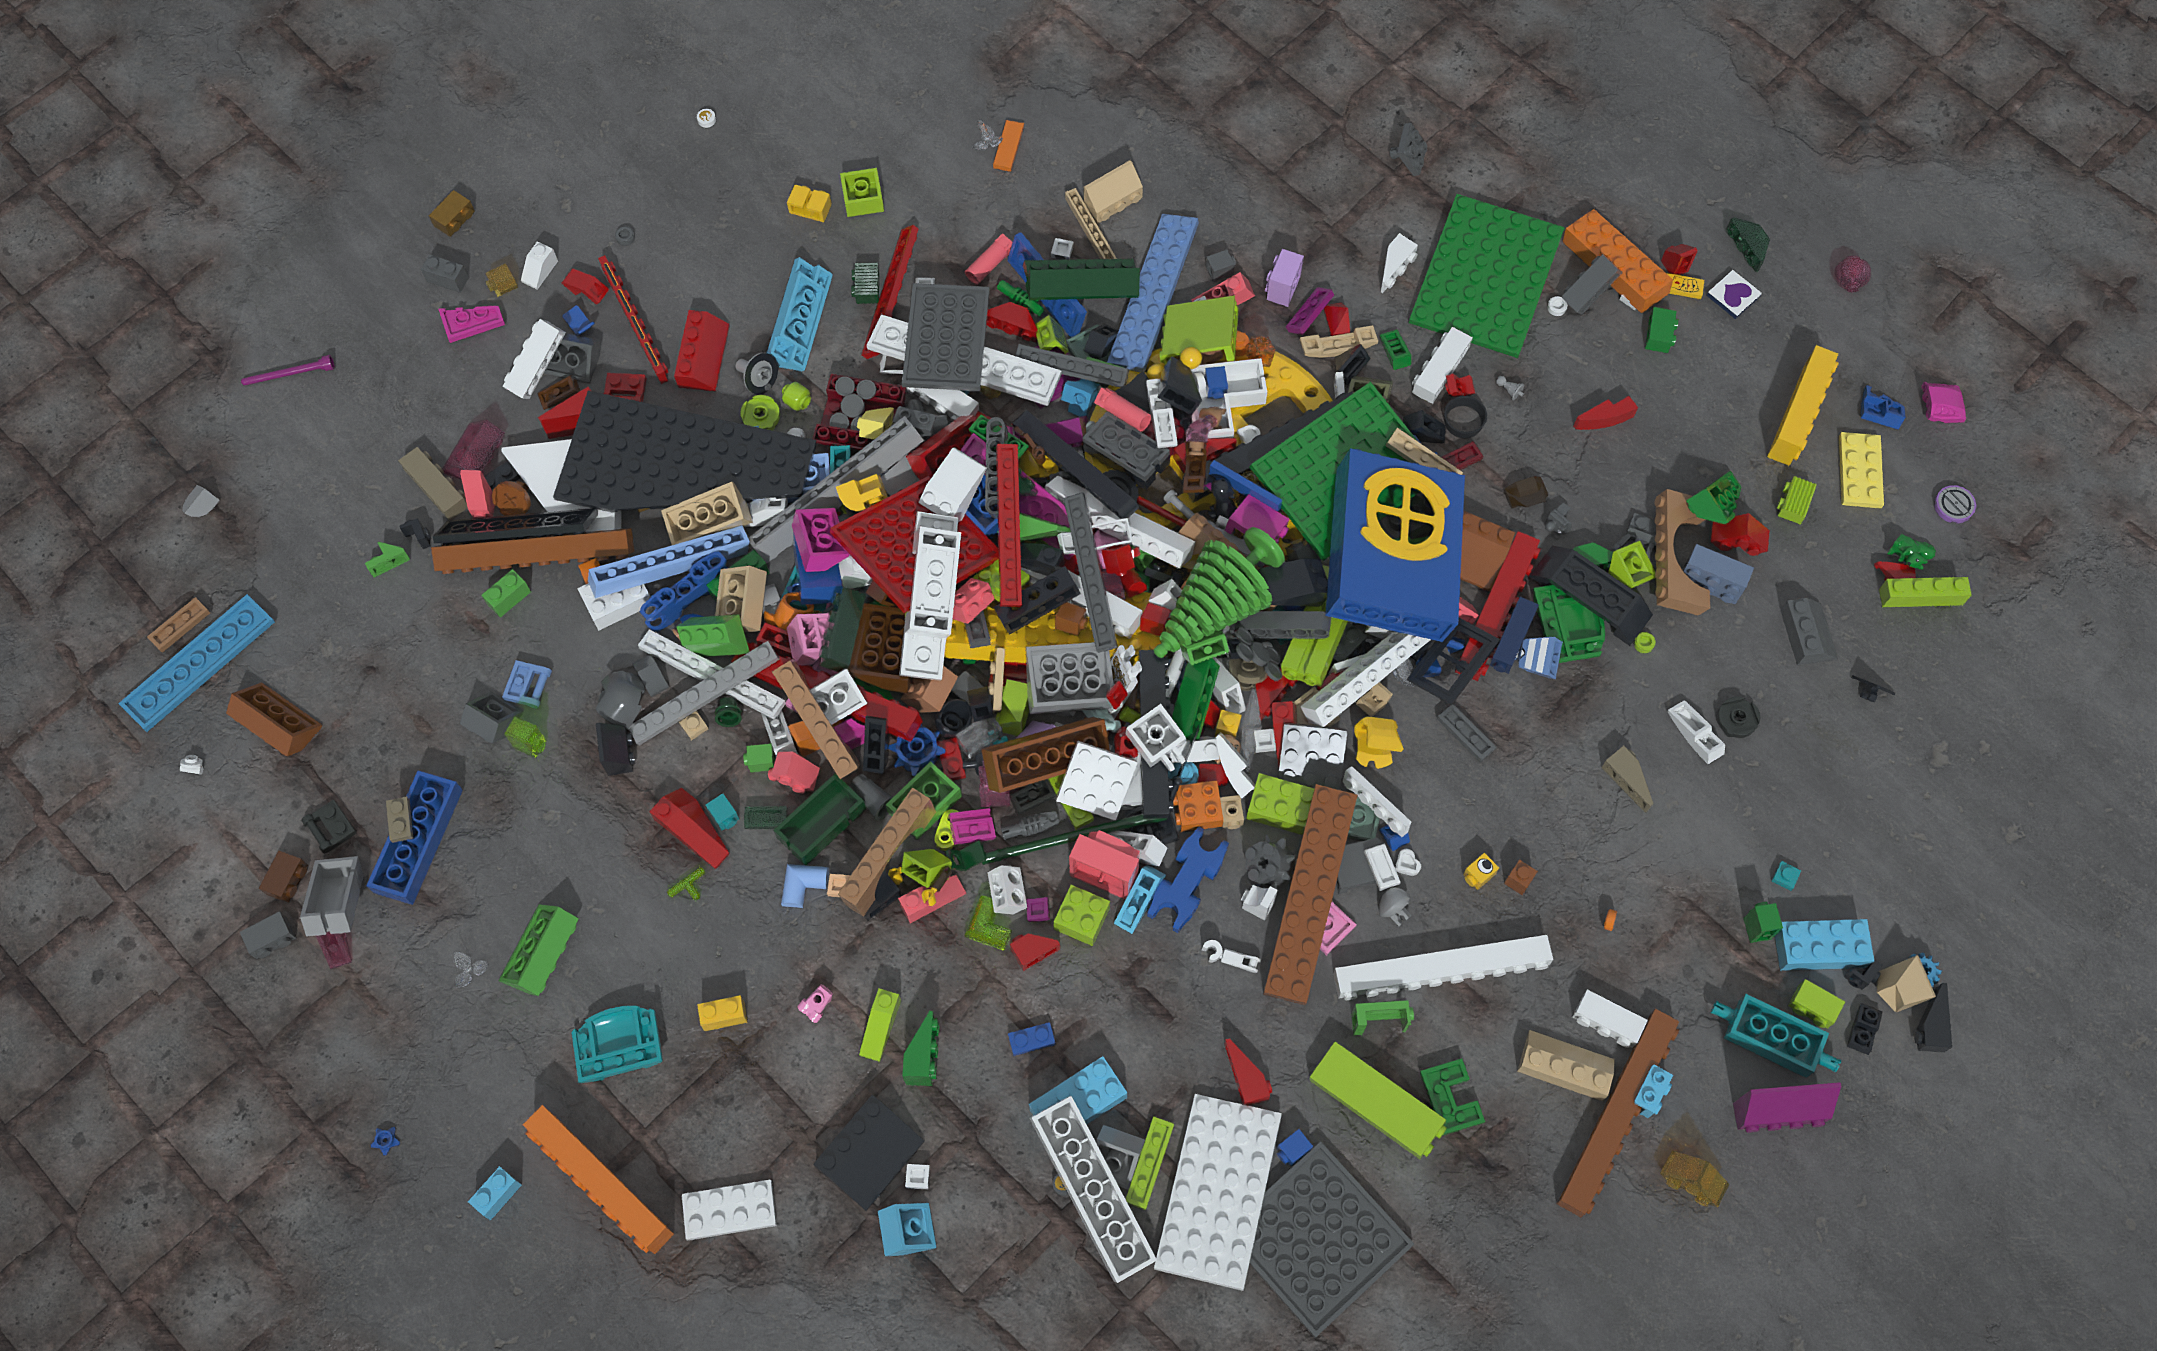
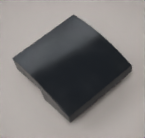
(1164, 830)

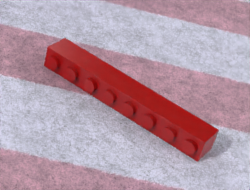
(1503, 595)

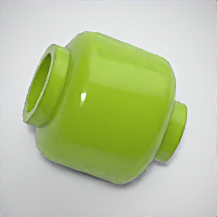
(796, 396)

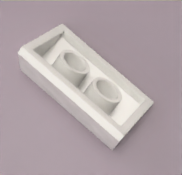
(838, 696)

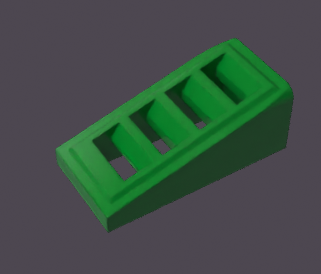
(1400, 359)

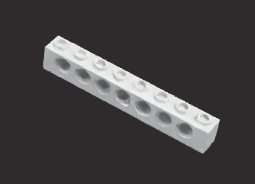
(1361, 677)

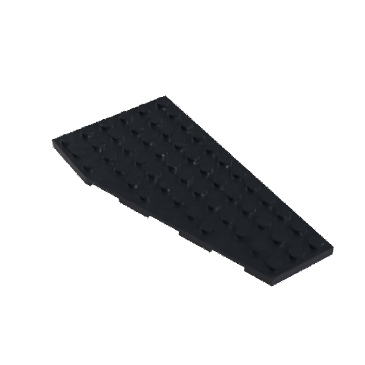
(659, 456)

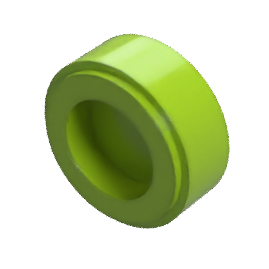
(1644, 642)

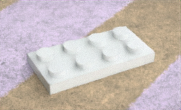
(729, 1210)

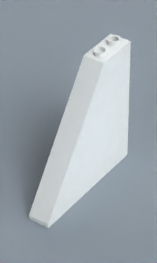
(541, 468)

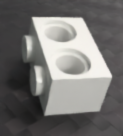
(1007, 890)

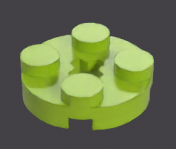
(757, 404)

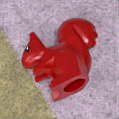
(1123, 745)

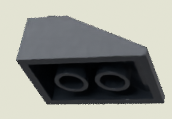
(1297, 583)

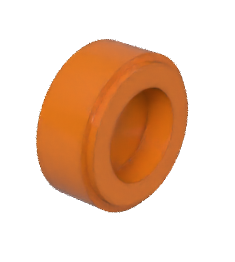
(1610, 919)

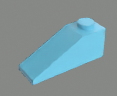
(1139, 898)

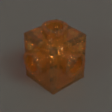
(1261, 348)

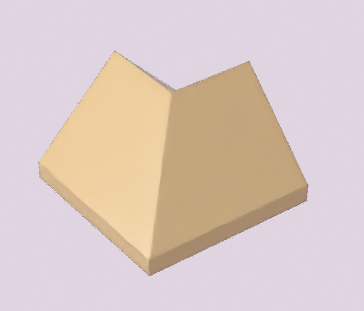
(1905, 984)

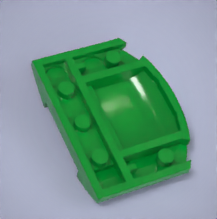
(1569, 622)

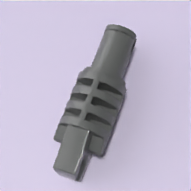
(1031, 825)

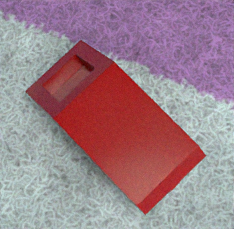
(587, 284)

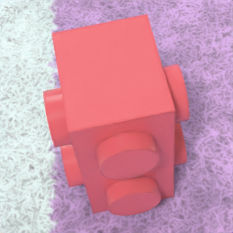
(971, 600)

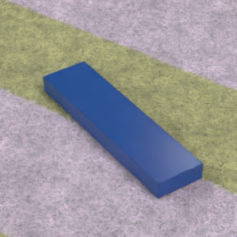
(1244, 485)

